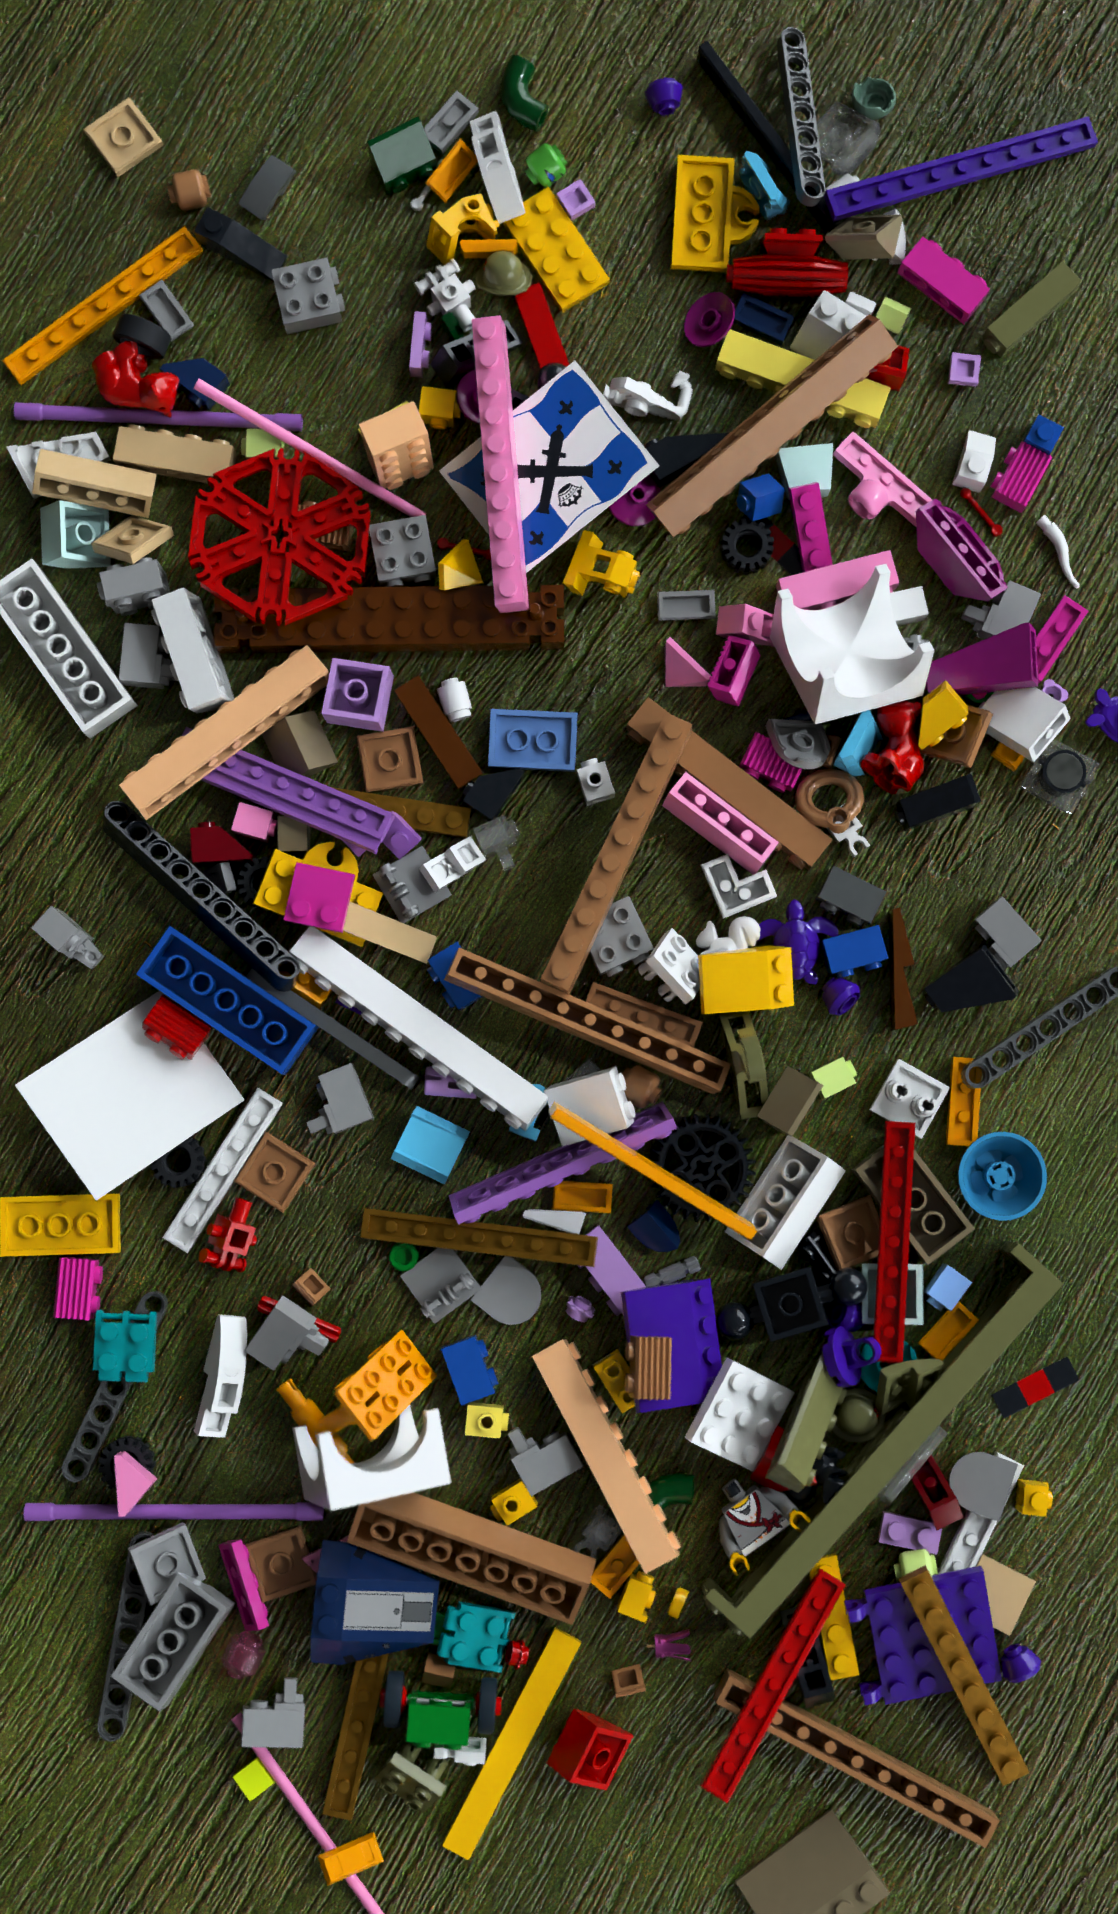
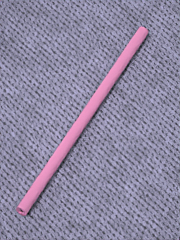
(301, 445)
(308, 1818)

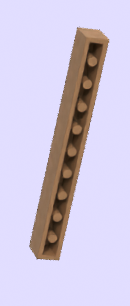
(772, 425)
(617, 853)
(587, 1021)
(867, 1763)

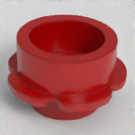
(516, 1654)

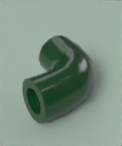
(516, 95)
(672, 1490)

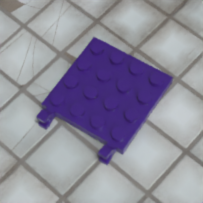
(902, 1650)

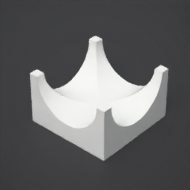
(849, 653)
(401, 1467)

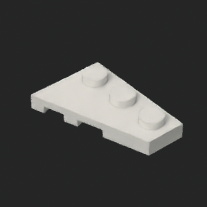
(81, 445)

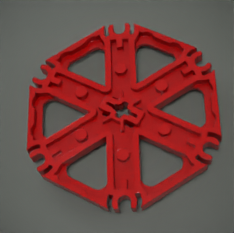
(257, 523)

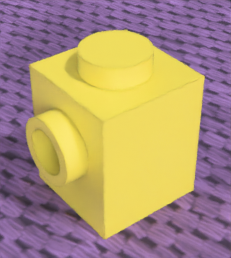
(486, 1420)

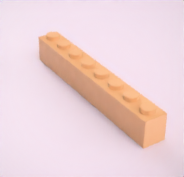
(225, 732)
(606, 1456)

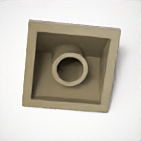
(866, 237)
(300, 744)
(789, 1101)

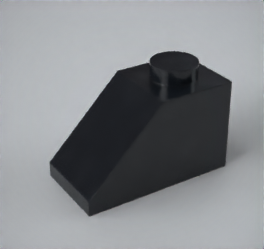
(492, 792)

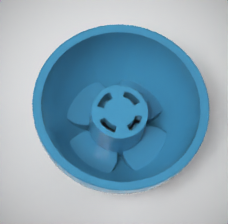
(1016, 1183)

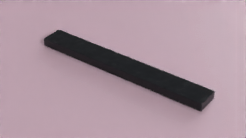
(758, 126)

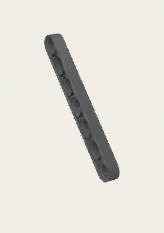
(795, 126)
(1032, 1030)
(338, 1031)
(106, 1398)
(119, 1648)

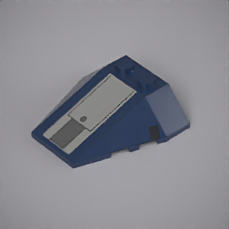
(368, 1606)

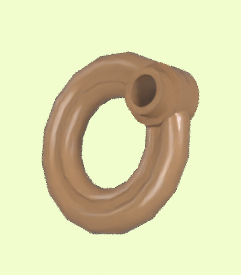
(826, 819)

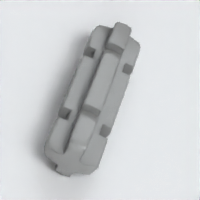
(673, 1272)

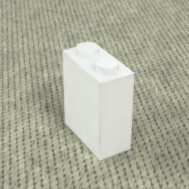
(1025, 719)
(595, 1098)

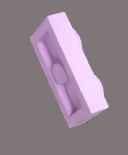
(419, 356)
(908, 1532)

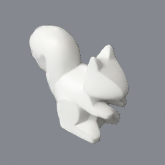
(742, 934)

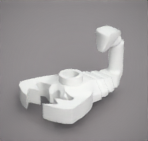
(640, 399)

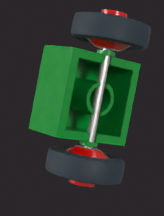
(439, 1715)

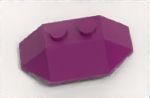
(957, 553)

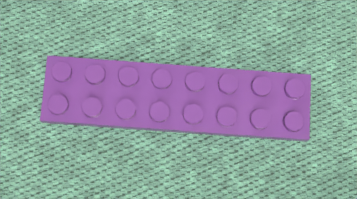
(555, 1165)

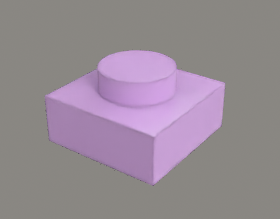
(575, 199)
(964, 369)

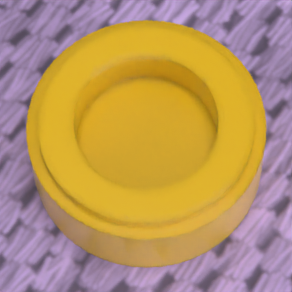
(677, 1602)

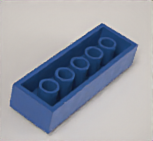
(227, 1000)

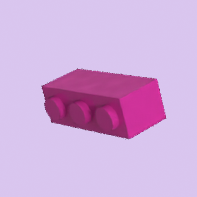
(943, 279)

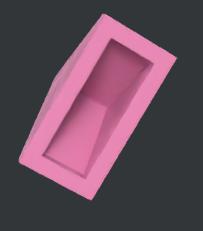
(131, 1482)

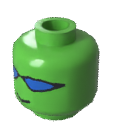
(546, 165)

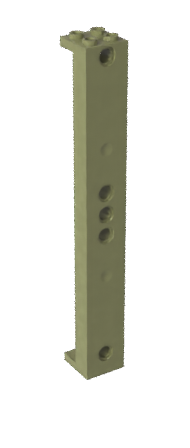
(887, 1450)

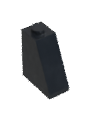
(937, 803)
(971, 983)

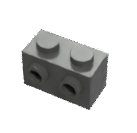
(850, 897)

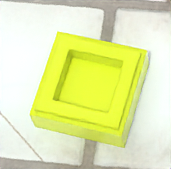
(253, 1779)

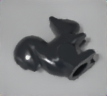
(826, 1475)

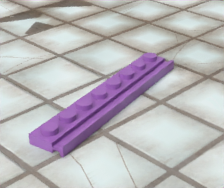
(302, 799)

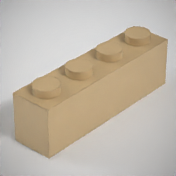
(172, 455)
(94, 483)

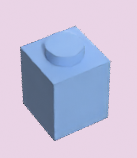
(946, 1288)

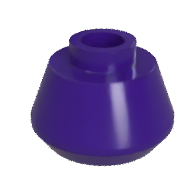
(664, 95)
(840, 995)
(847, 1316)
(1019, 1663)

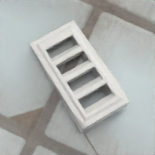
(563, 1220)

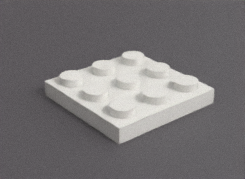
(739, 1414)

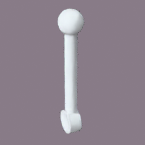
(417, 203)

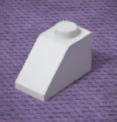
(975, 461)

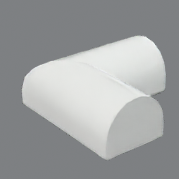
(735, 894)

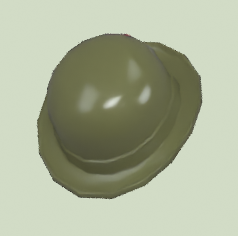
(503, 275)
(858, 1416)

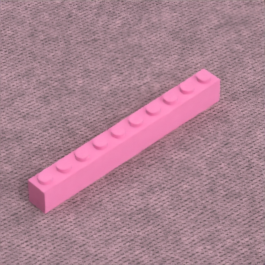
(500, 464)

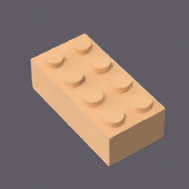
(397, 446)

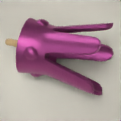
(666, 1649)

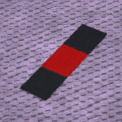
(784, 550)
(1035, 1387)

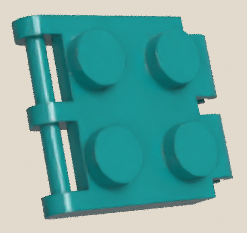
(124, 1346)
(475, 1636)

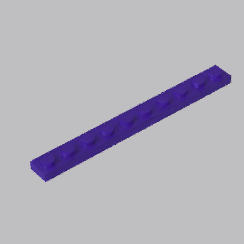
(960, 168)

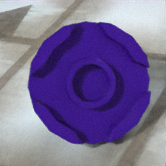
(844, 1357)

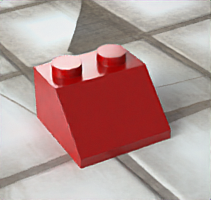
(589, 1750)

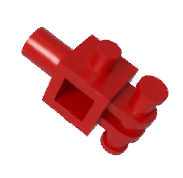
(230, 1237)

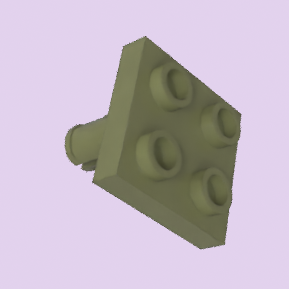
(410, 1782)

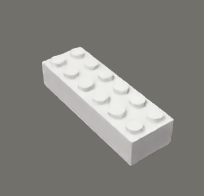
(62, 650)

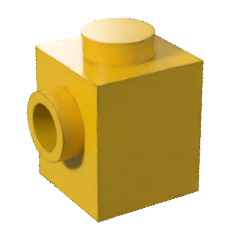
(438, 407)
(512, 1502)

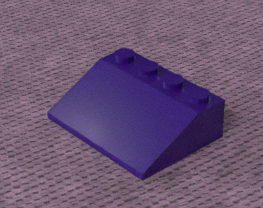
(687, 1316)

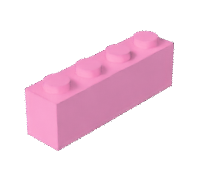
(835, 583)
(720, 823)

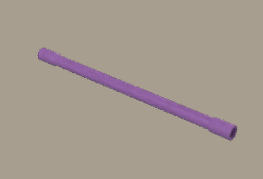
(41, 412)
(49, 1511)

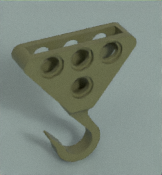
(745, 1061)

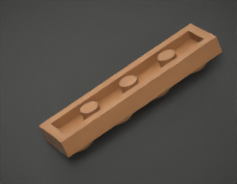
(646, 1014)

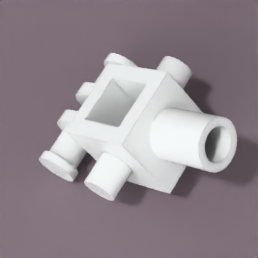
(449, 294)

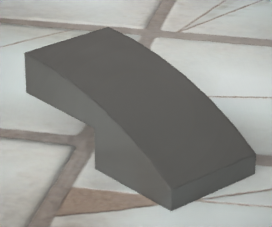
(267, 186)

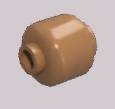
(189, 190)
(641, 1086)

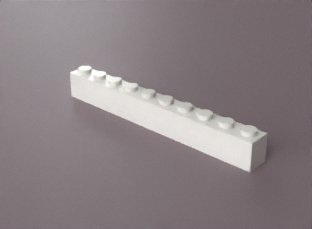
(419, 1029)

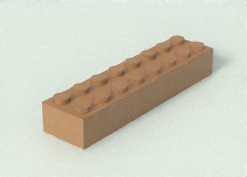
(475, 1553)

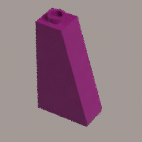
(990, 665)

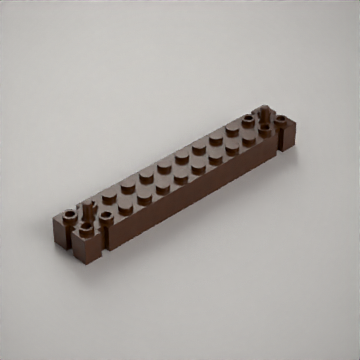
(398, 622)

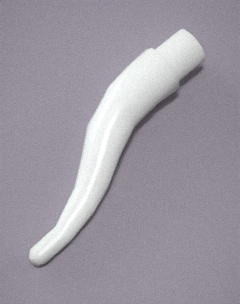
(1057, 538)

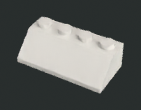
(192, 651)
(787, 1200)

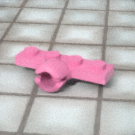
(879, 482)

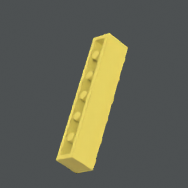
(775, 367)

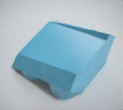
(761, 186)
(859, 743)
(430, 1145)

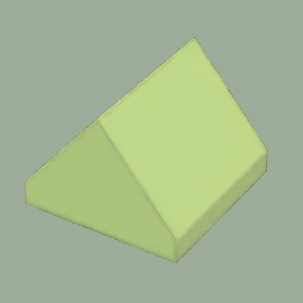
(893, 315)

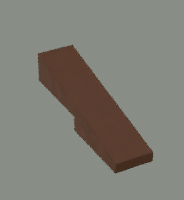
(438, 732)
(900, 957)

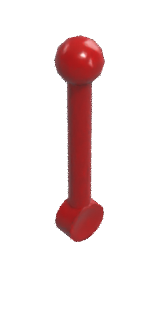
(996, 529)
(443, 544)

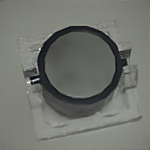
(1060, 776)

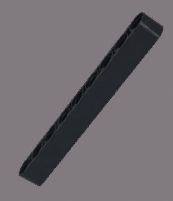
(203, 908)

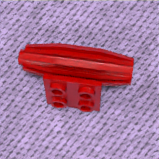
(788, 267)

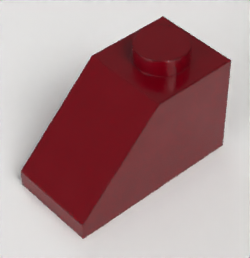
(214, 845)
(936, 1495)

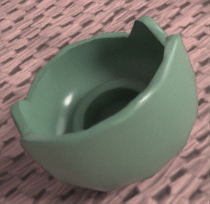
(873, 98)

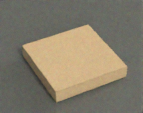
(123, 137)
(132, 539)
(1006, 1593)

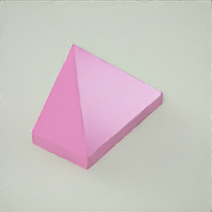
(682, 669)

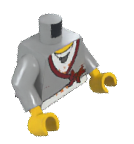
(753, 1519)

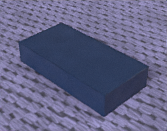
(763, 319)

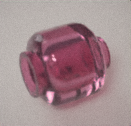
(243, 1655)

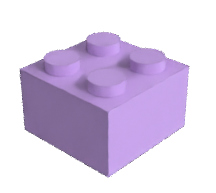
(357, 694)

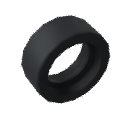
(149, 337)

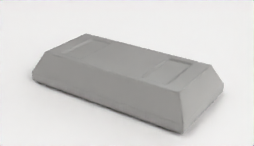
(166, 310)
(686, 605)

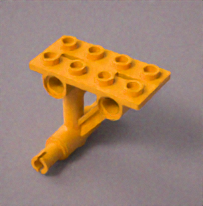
(368, 1396)

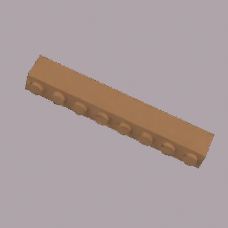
(737, 788)

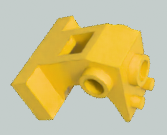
(449, 225)
(620, 574)

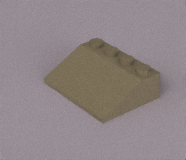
(814, 1874)

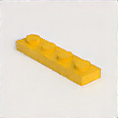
(836, 1632)

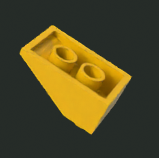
(746, 979)

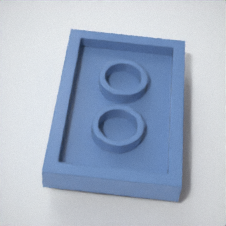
(532, 740)

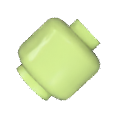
(913, 1560)

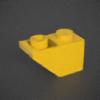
(939, 713)

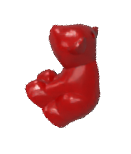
(121, 382)
(900, 760)

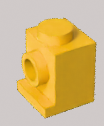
(1033, 1497)
(636, 1596)

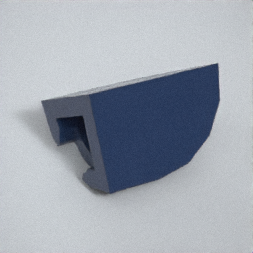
(656, 1229)

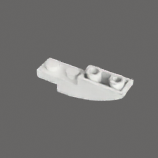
(496, 167)
(226, 1374)

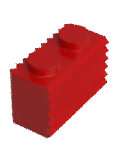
(176, 1028)

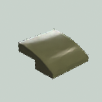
(906, 1383)

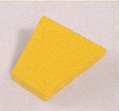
(459, 568)

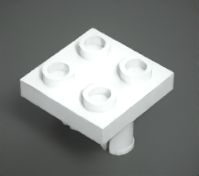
(675, 965)
(909, 1097)

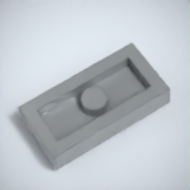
(450, 122)

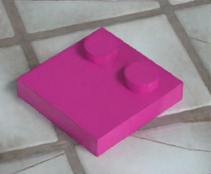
(319, 897)

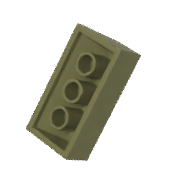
(806, 1428)

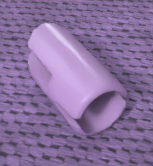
(442, 1086)

